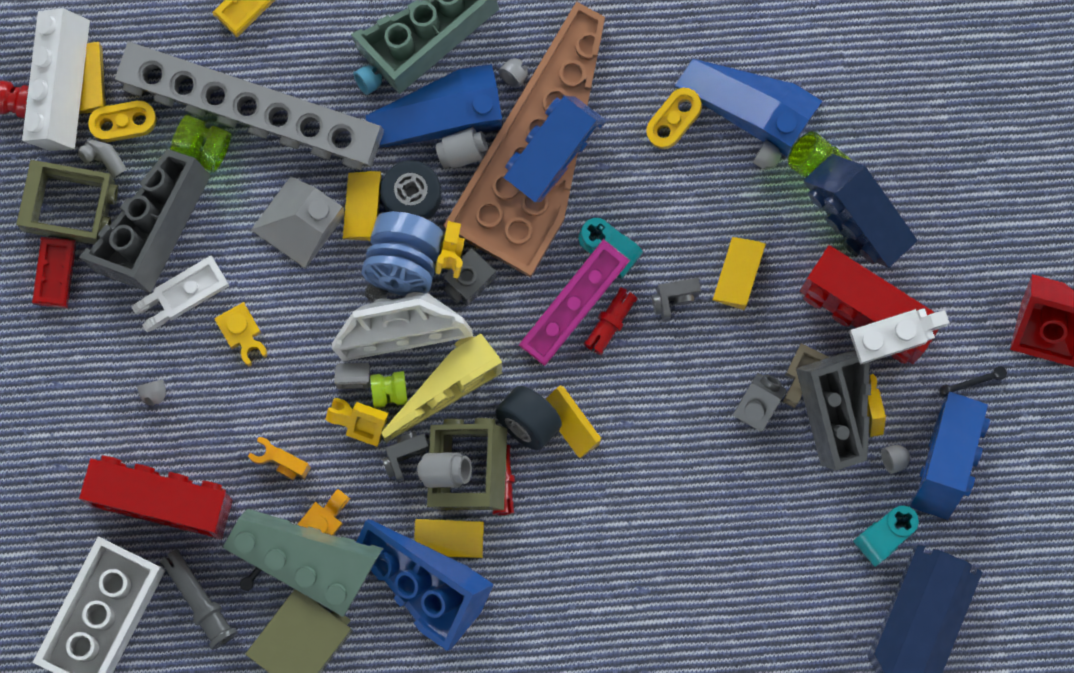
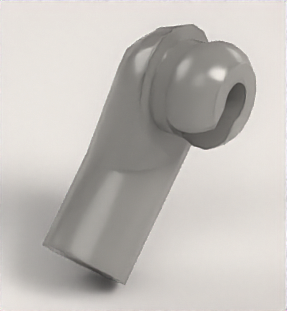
(102, 152)

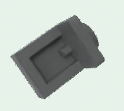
(760, 401)
(406, 447)

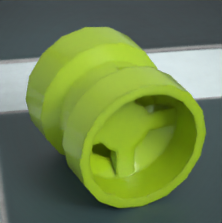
(388, 389)

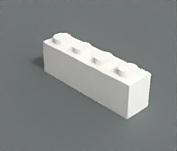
(56, 80)

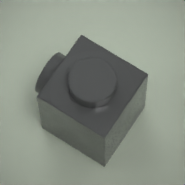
(473, 279)

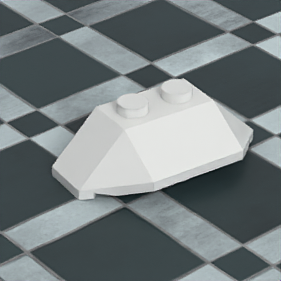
(398, 326)

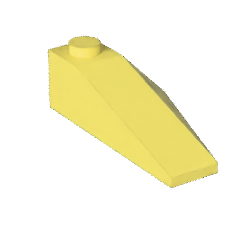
(460, 373)

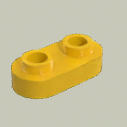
(123, 119)
(674, 119)

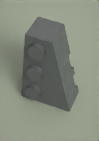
(836, 407)

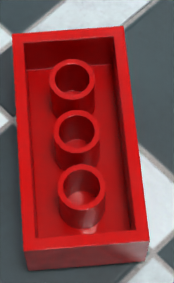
(858, 296)
(156, 498)

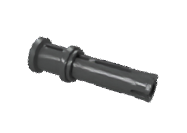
(206, 612)

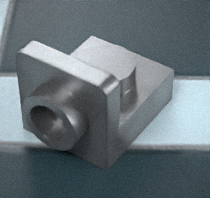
(680, 292)

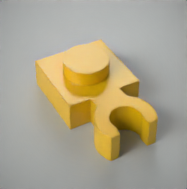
(240, 329)

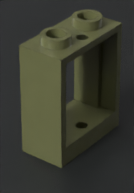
(34, 193)
(441, 442)

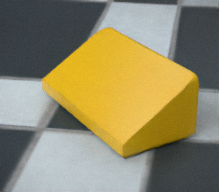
(93, 80)
(361, 204)
(739, 272)
(575, 426)
(451, 537)

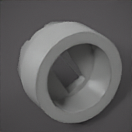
(513, 72)
(768, 156)
(152, 392)
(895, 458)

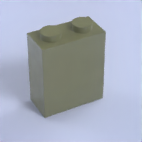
(300, 637)

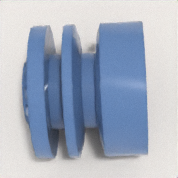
(402, 253)

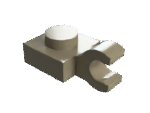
(803, 356)

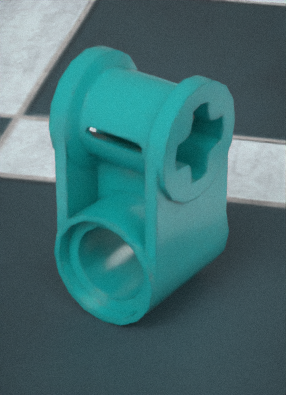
(612, 236)
(883, 538)

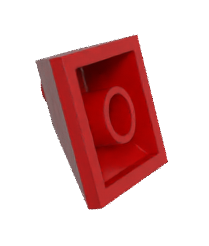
(1046, 321)

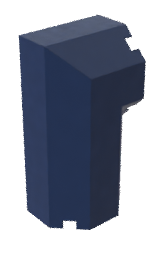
(924, 614)

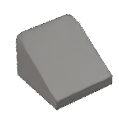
(352, 376)

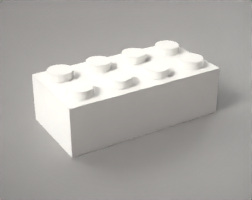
(99, 611)

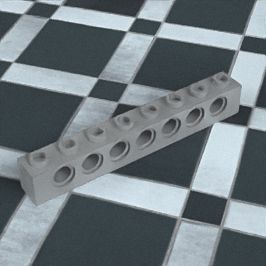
(140, 61)

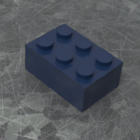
(859, 211)

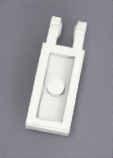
(182, 292)

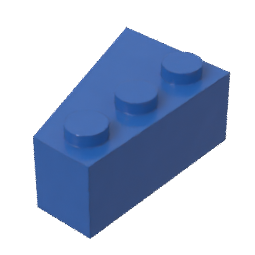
(552, 147)
(951, 456)

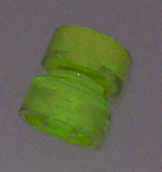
(190, 137)
(810, 152)

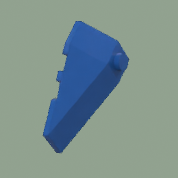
(753, 102)
(442, 108)
(432, 587)

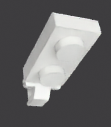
(896, 334)

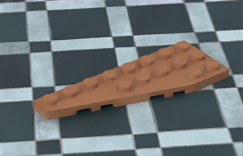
(491, 209)

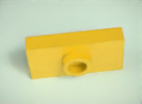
(240, 14)

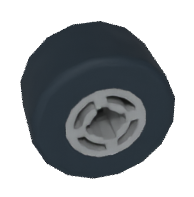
(420, 202)
(528, 417)

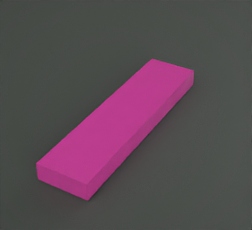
(574, 302)

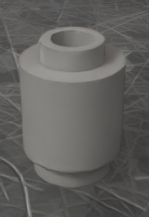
(461, 148)
(444, 470)

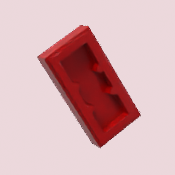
(54, 272)

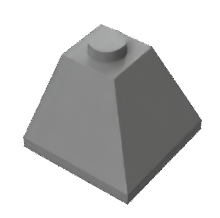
(299, 221)

